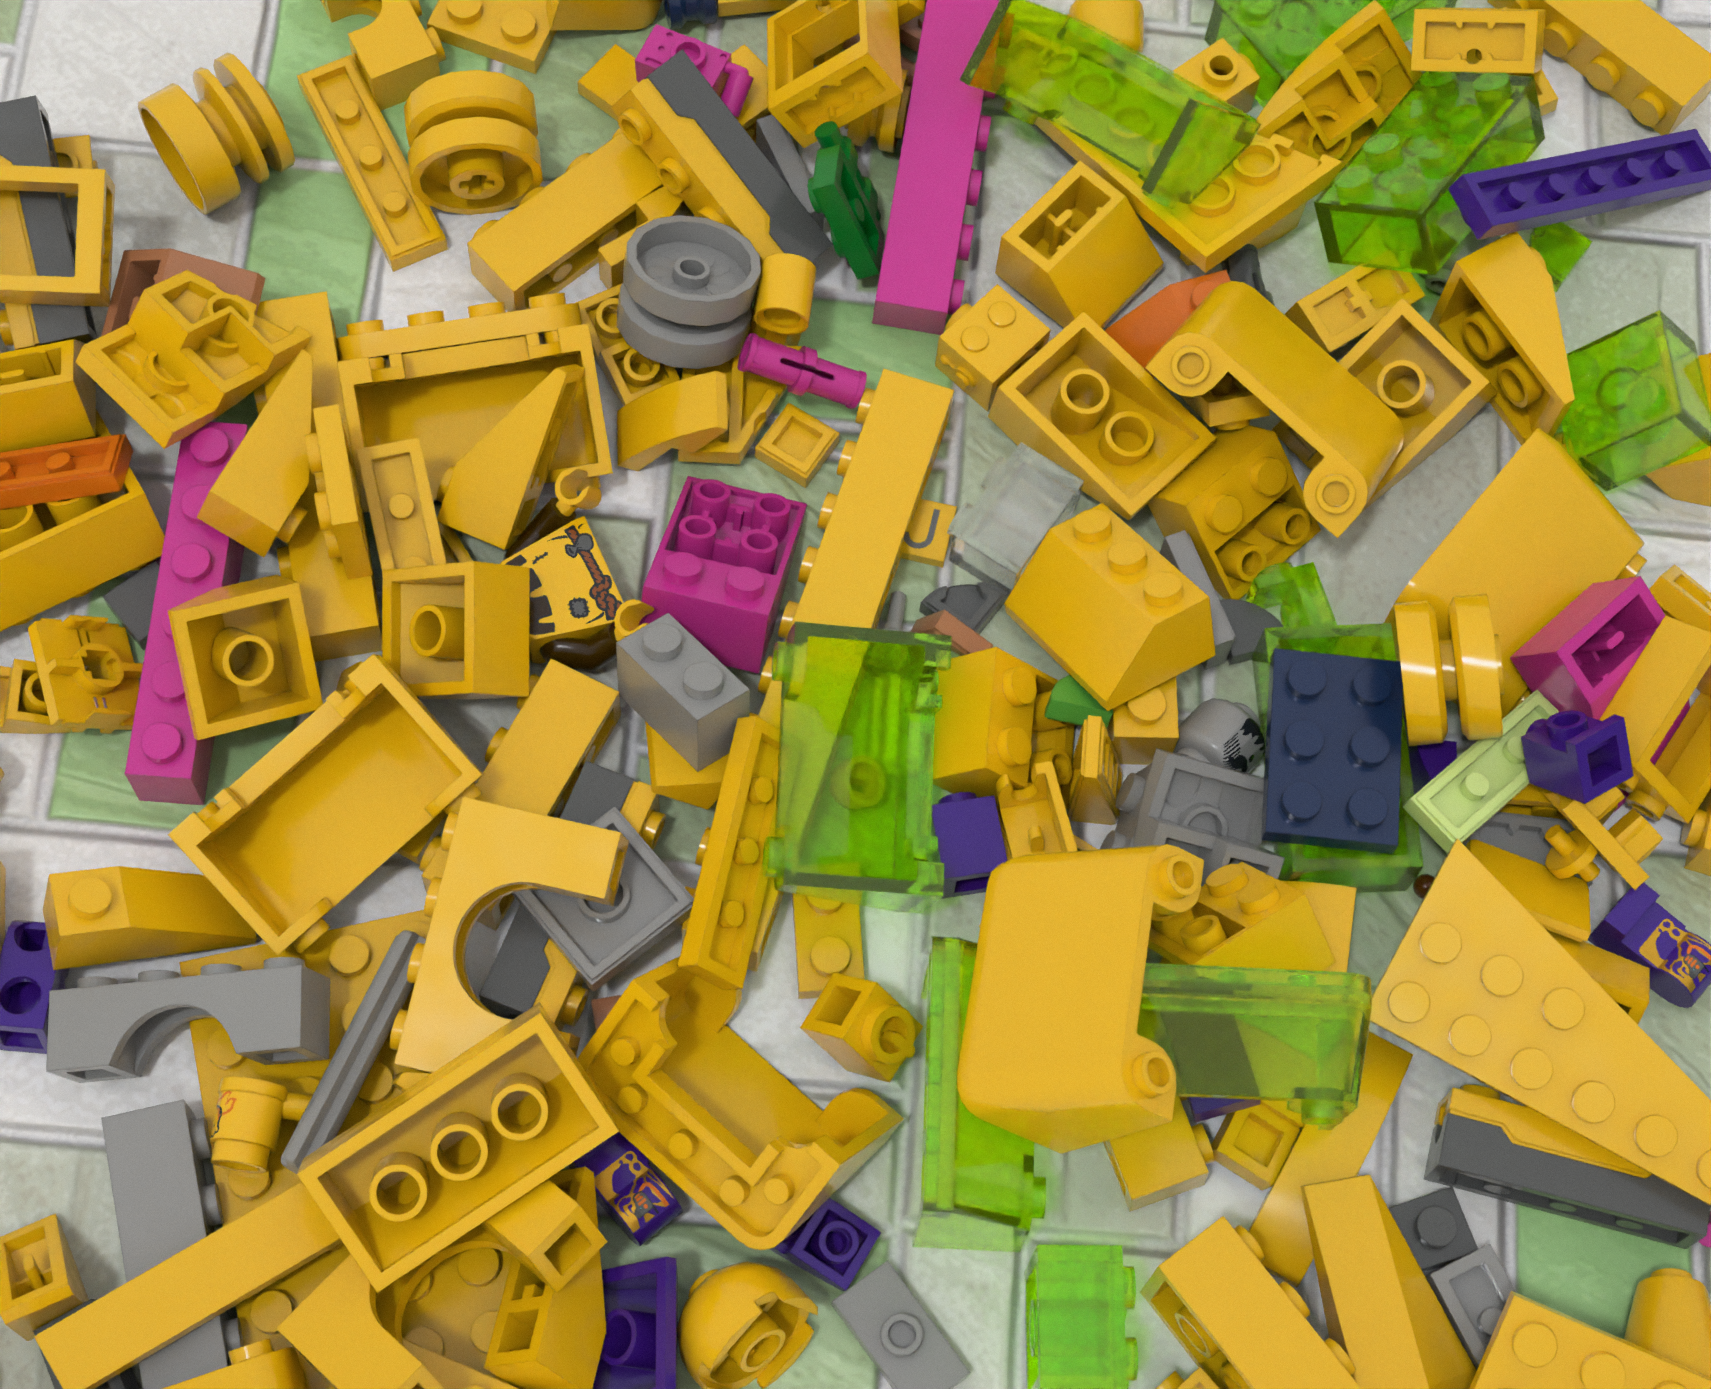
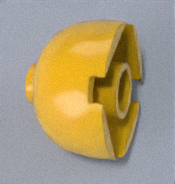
(743, 1326)

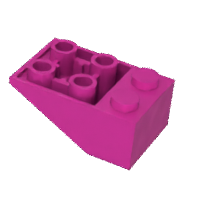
(725, 568)
(1592, 648)

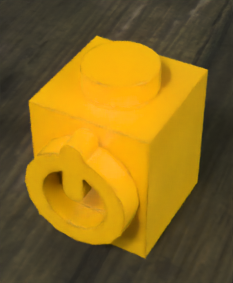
(862, 1027)

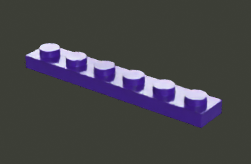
(1582, 183)

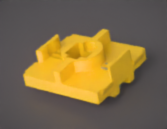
(94, 698)

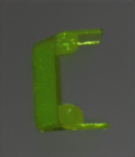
(1109, 97)
(1262, 1034)
(973, 1174)

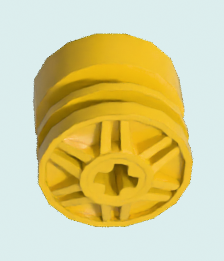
(224, 129)

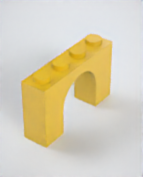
(491, 856)
(356, 1333)

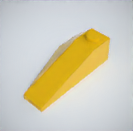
(1378, 1294)

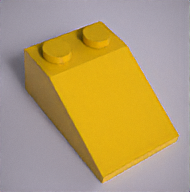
(1508, 326)
(1419, 380)
(1099, 417)

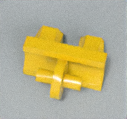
(1620, 847)

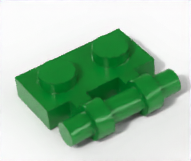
(846, 201)

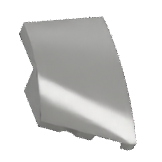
(1205, 812)

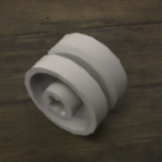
(687, 291)

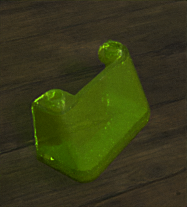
(857, 766)

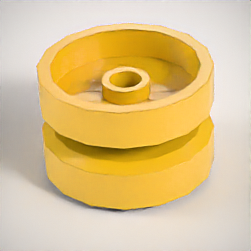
(472, 142)
(1450, 669)

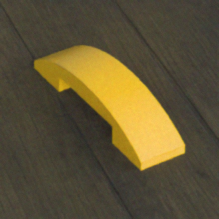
(1323, 1157)

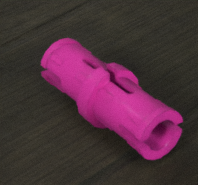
(802, 371)

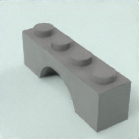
(113, 1028)

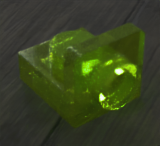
(1297, 592)

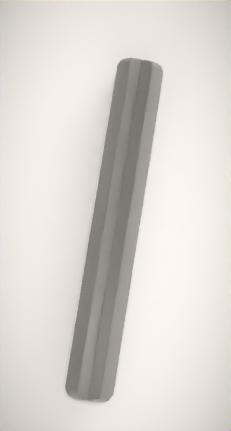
(354, 1054)

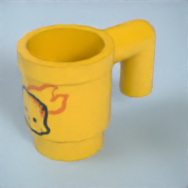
(250, 1121)

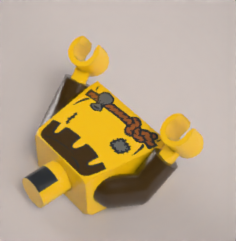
(573, 598)

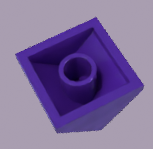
(640, 1326)

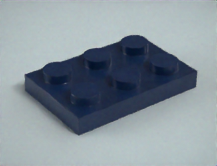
(1333, 751)

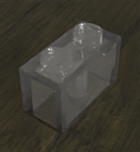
(1012, 516)

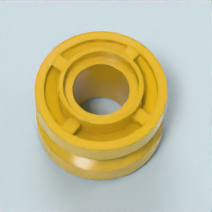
(883, 122)

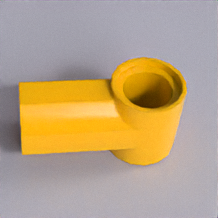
(784, 298)

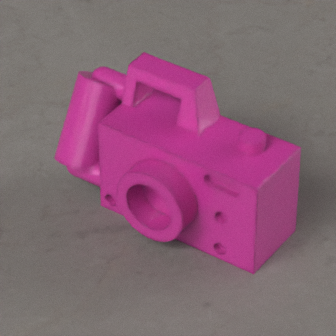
(710, 61)

